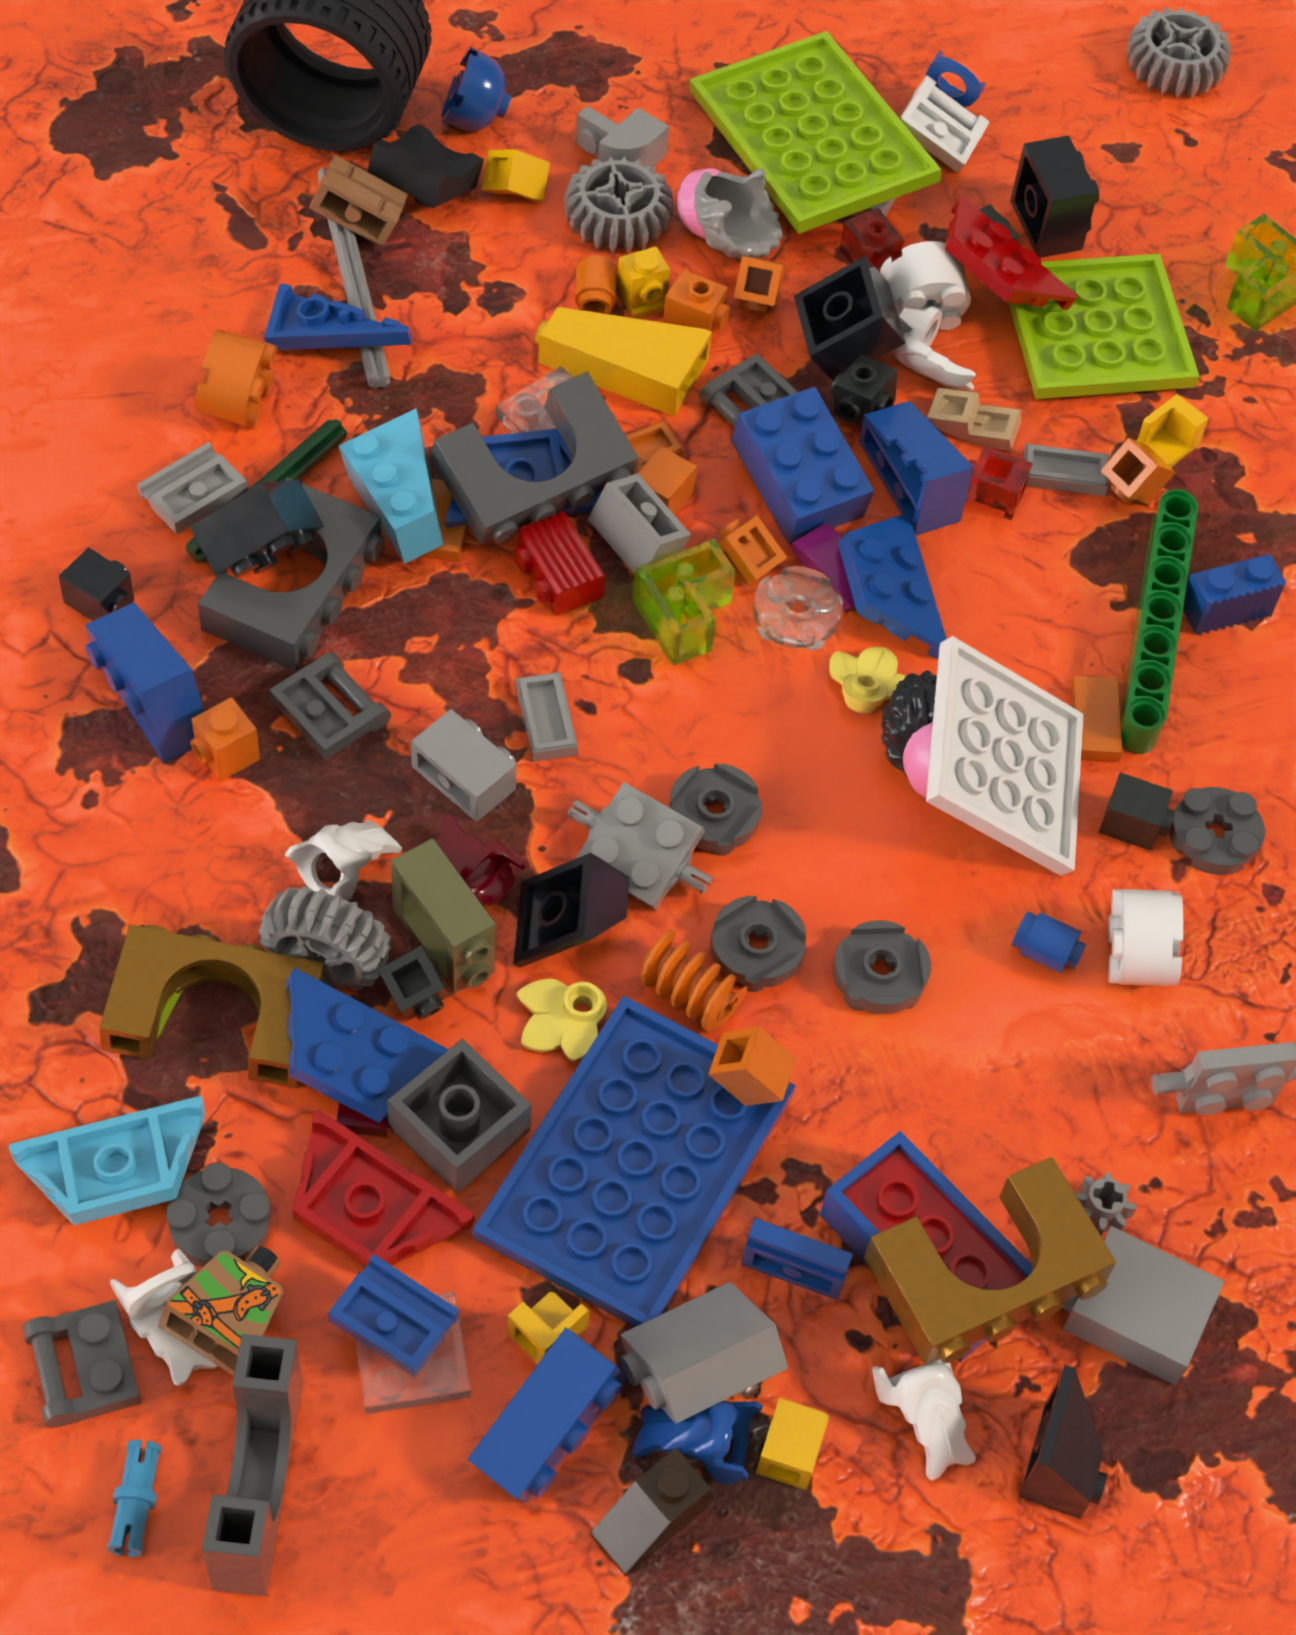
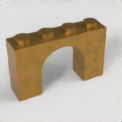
(163, 962)
(948, 1314)

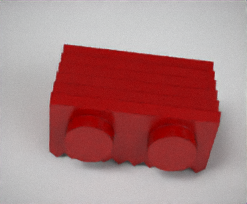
(559, 564)

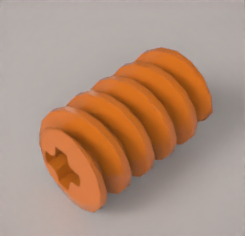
(690, 984)

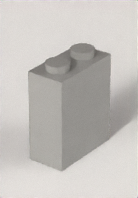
(1148, 1310)
(702, 1352)

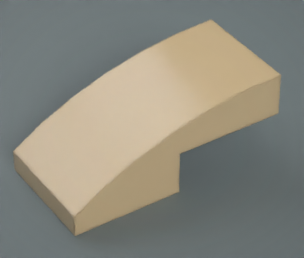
(964, 418)

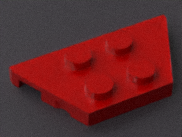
(1000, 261)
(369, 1200)

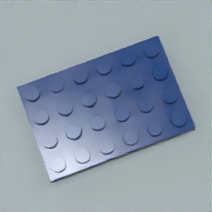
(629, 1168)

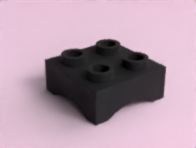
(425, 167)

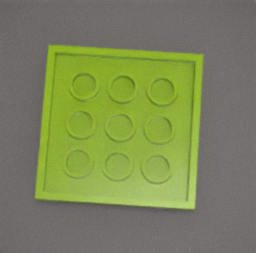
(1115, 335)

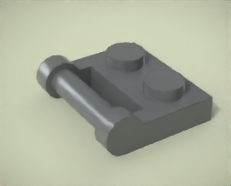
(751, 381)
(319, 714)
(100, 1361)

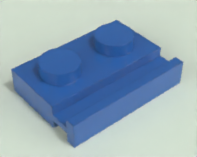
(796, 1259)
(393, 1315)

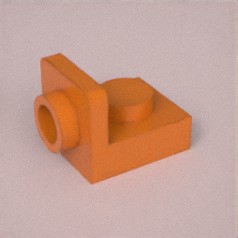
(751, 548)

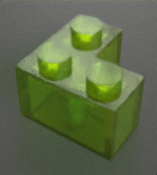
(1265, 270)
(679, 595)

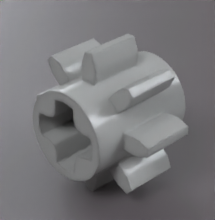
(1113, 1197)

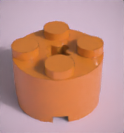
(235, 378)

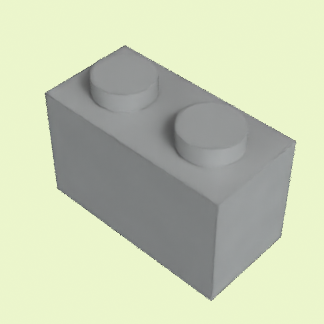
(637, 522)
(464, 764)

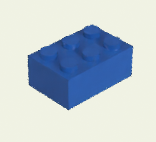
(801, 464)

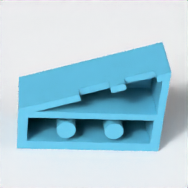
(395, 482)

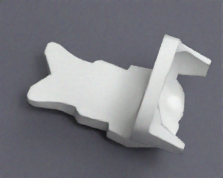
(921, 358)
(349, 849)
(145, 1306)
(930, 1402)

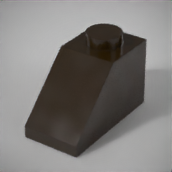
(652, 1512)

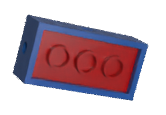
(903, 1184)

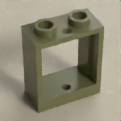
(443, 916)

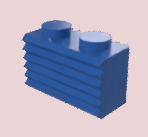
(1233, 593)

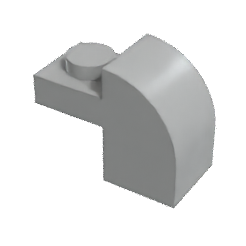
(634, 137)

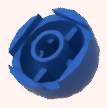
(476, 93)

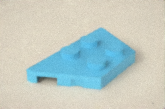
(114, 1161)

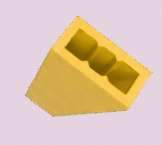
(626, 355)

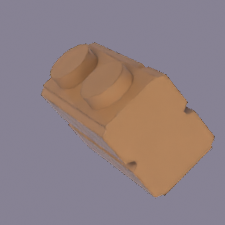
(358, 201)

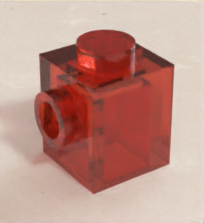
(871, 237)

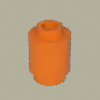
(596, 284)

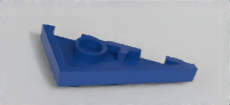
(323, 323)

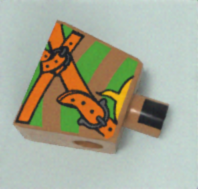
(223, 1303)

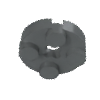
(1228, 809)
(740, 810)
(758, 966)
(875, 992)
(217, 1189)

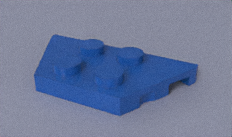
(529, 457)
(892, 581)
(351, 1047)

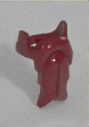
(483, 867)

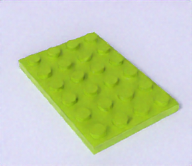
(814, 131)

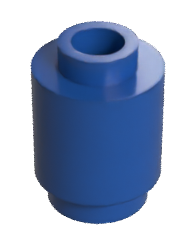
(1049, 941)

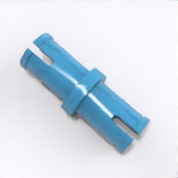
(134, 1498)

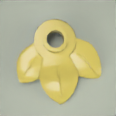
(866, 678)
(556, 1020)

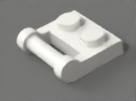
(942, 124)

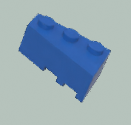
(917, 466)
(148, 678)
(548, 1417)

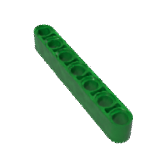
(1158, 621)

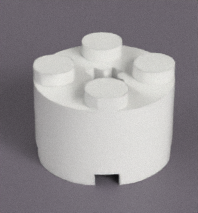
(928, 278)
(1145, 937)

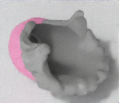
(730, 212)

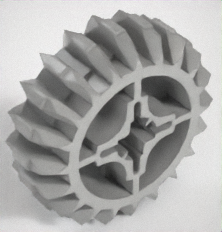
(1178, 52)
(618, 203)
(327, 932)

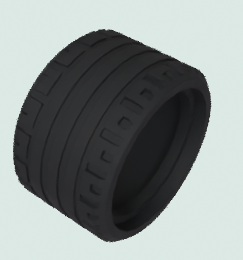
(317, 98)

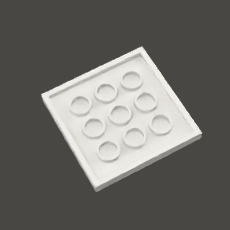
(1005, 757)

